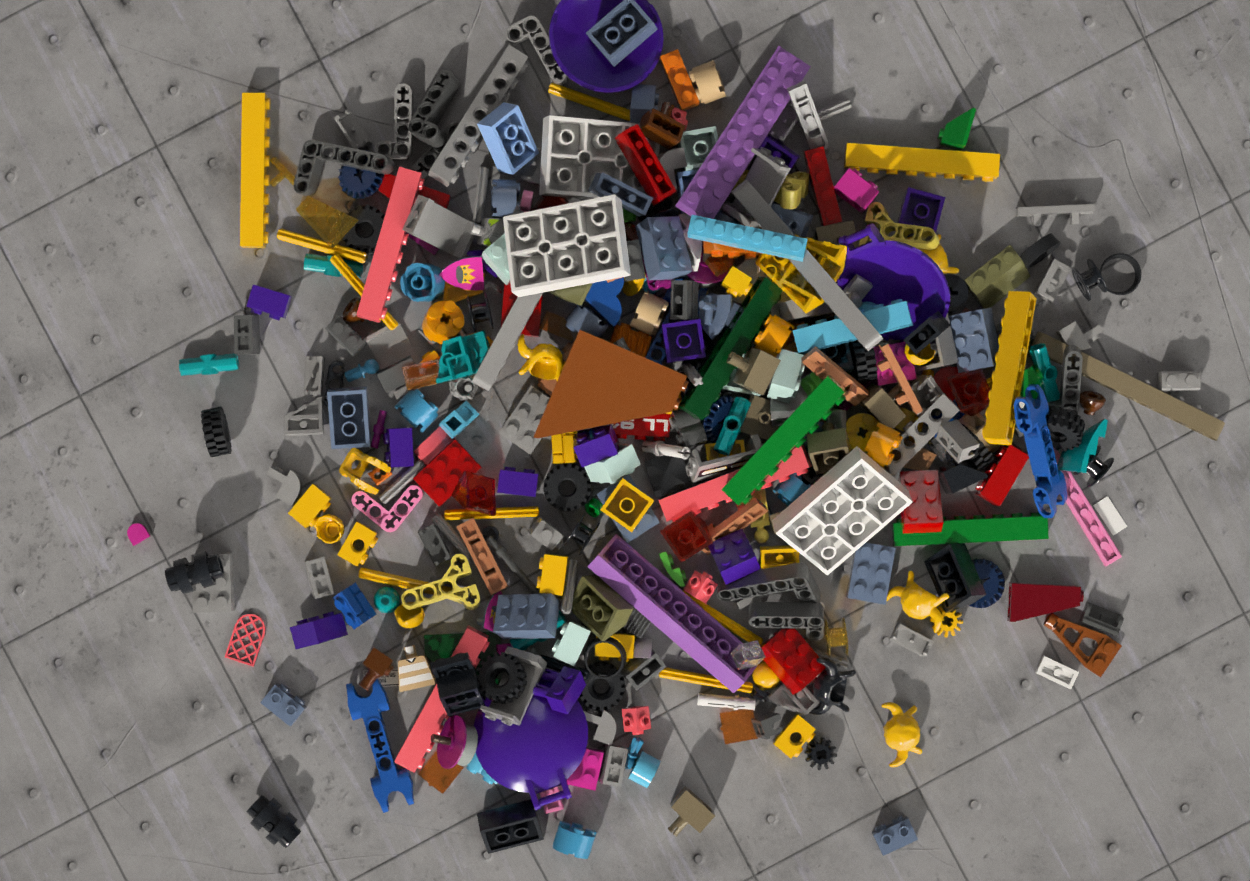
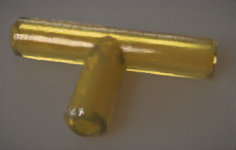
(283, 173)

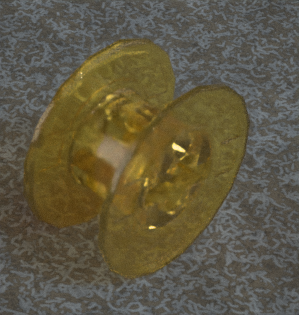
(836, 637)

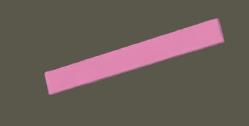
(1089, 520)

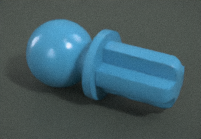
(370, 366)
(633, 752)

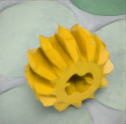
(953, 623)

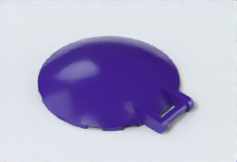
(584, 61)
(896, 274)
(537, 752)

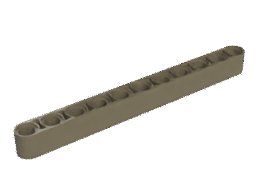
(1137, 390)

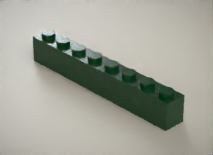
(737, 339)

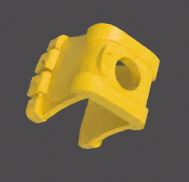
(355, 474)

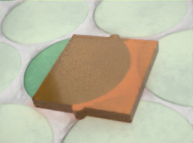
(737, 726)
(437, 775)

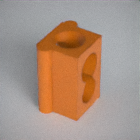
(383, 477)

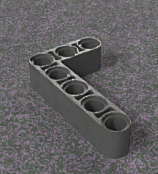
(339, 157)
(771, 581)

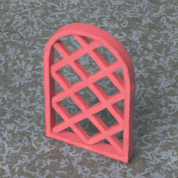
(252, 663)

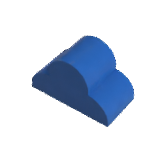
(604, 300)

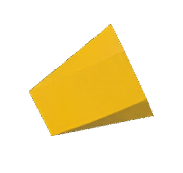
(791, 281)

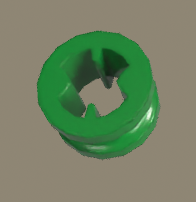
(593, 507)

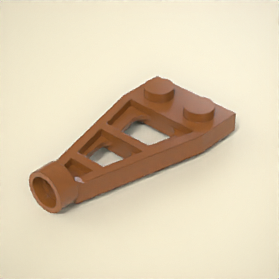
(1101, 656)

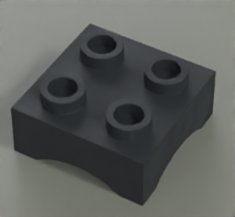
(667, 475)

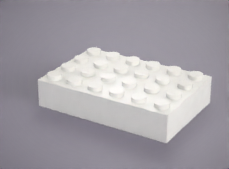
(577, 151)
(566, 245)
(842, 511)

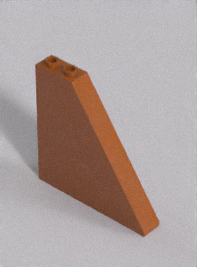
(606, 387)

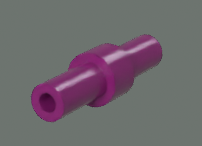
(378, 429)

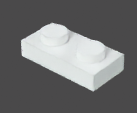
(1057, 672)

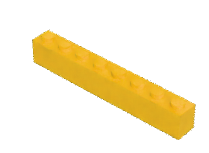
(922, 161)
(254, 170)
(1009, 367)

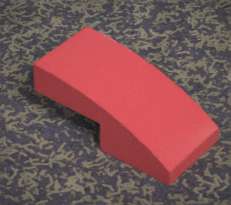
(433, 446)

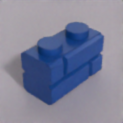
(354, 606)

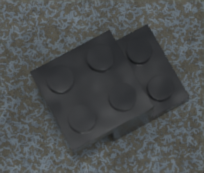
(457, 684)

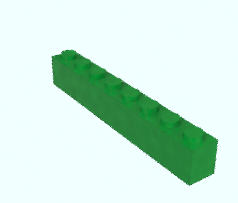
(784, 440)
(977, 530)

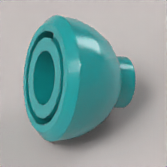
(386, 599)

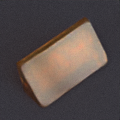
(421, 374)

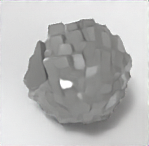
(463, 388)

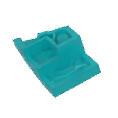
(462, 356)
(1077, 458)

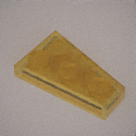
(326, 220)

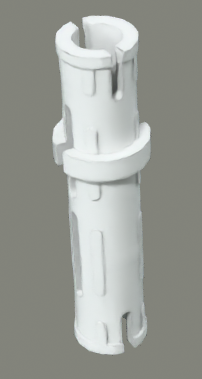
(659, 448)
(726, 701)

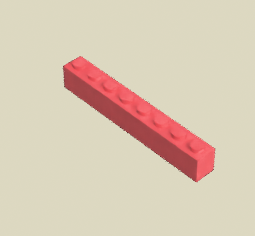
(389, 246)
(710, 492)
(433, 712)

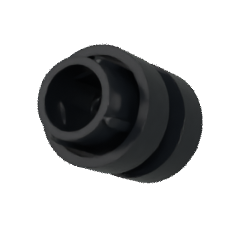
(202, 570)
(279, 826)

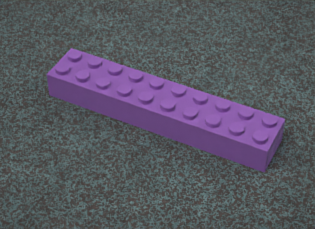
(744, 131)
(670, 610)

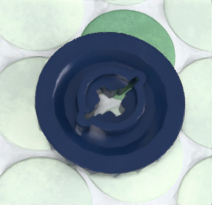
(359, 187)
(719, 411)
(993, 587)

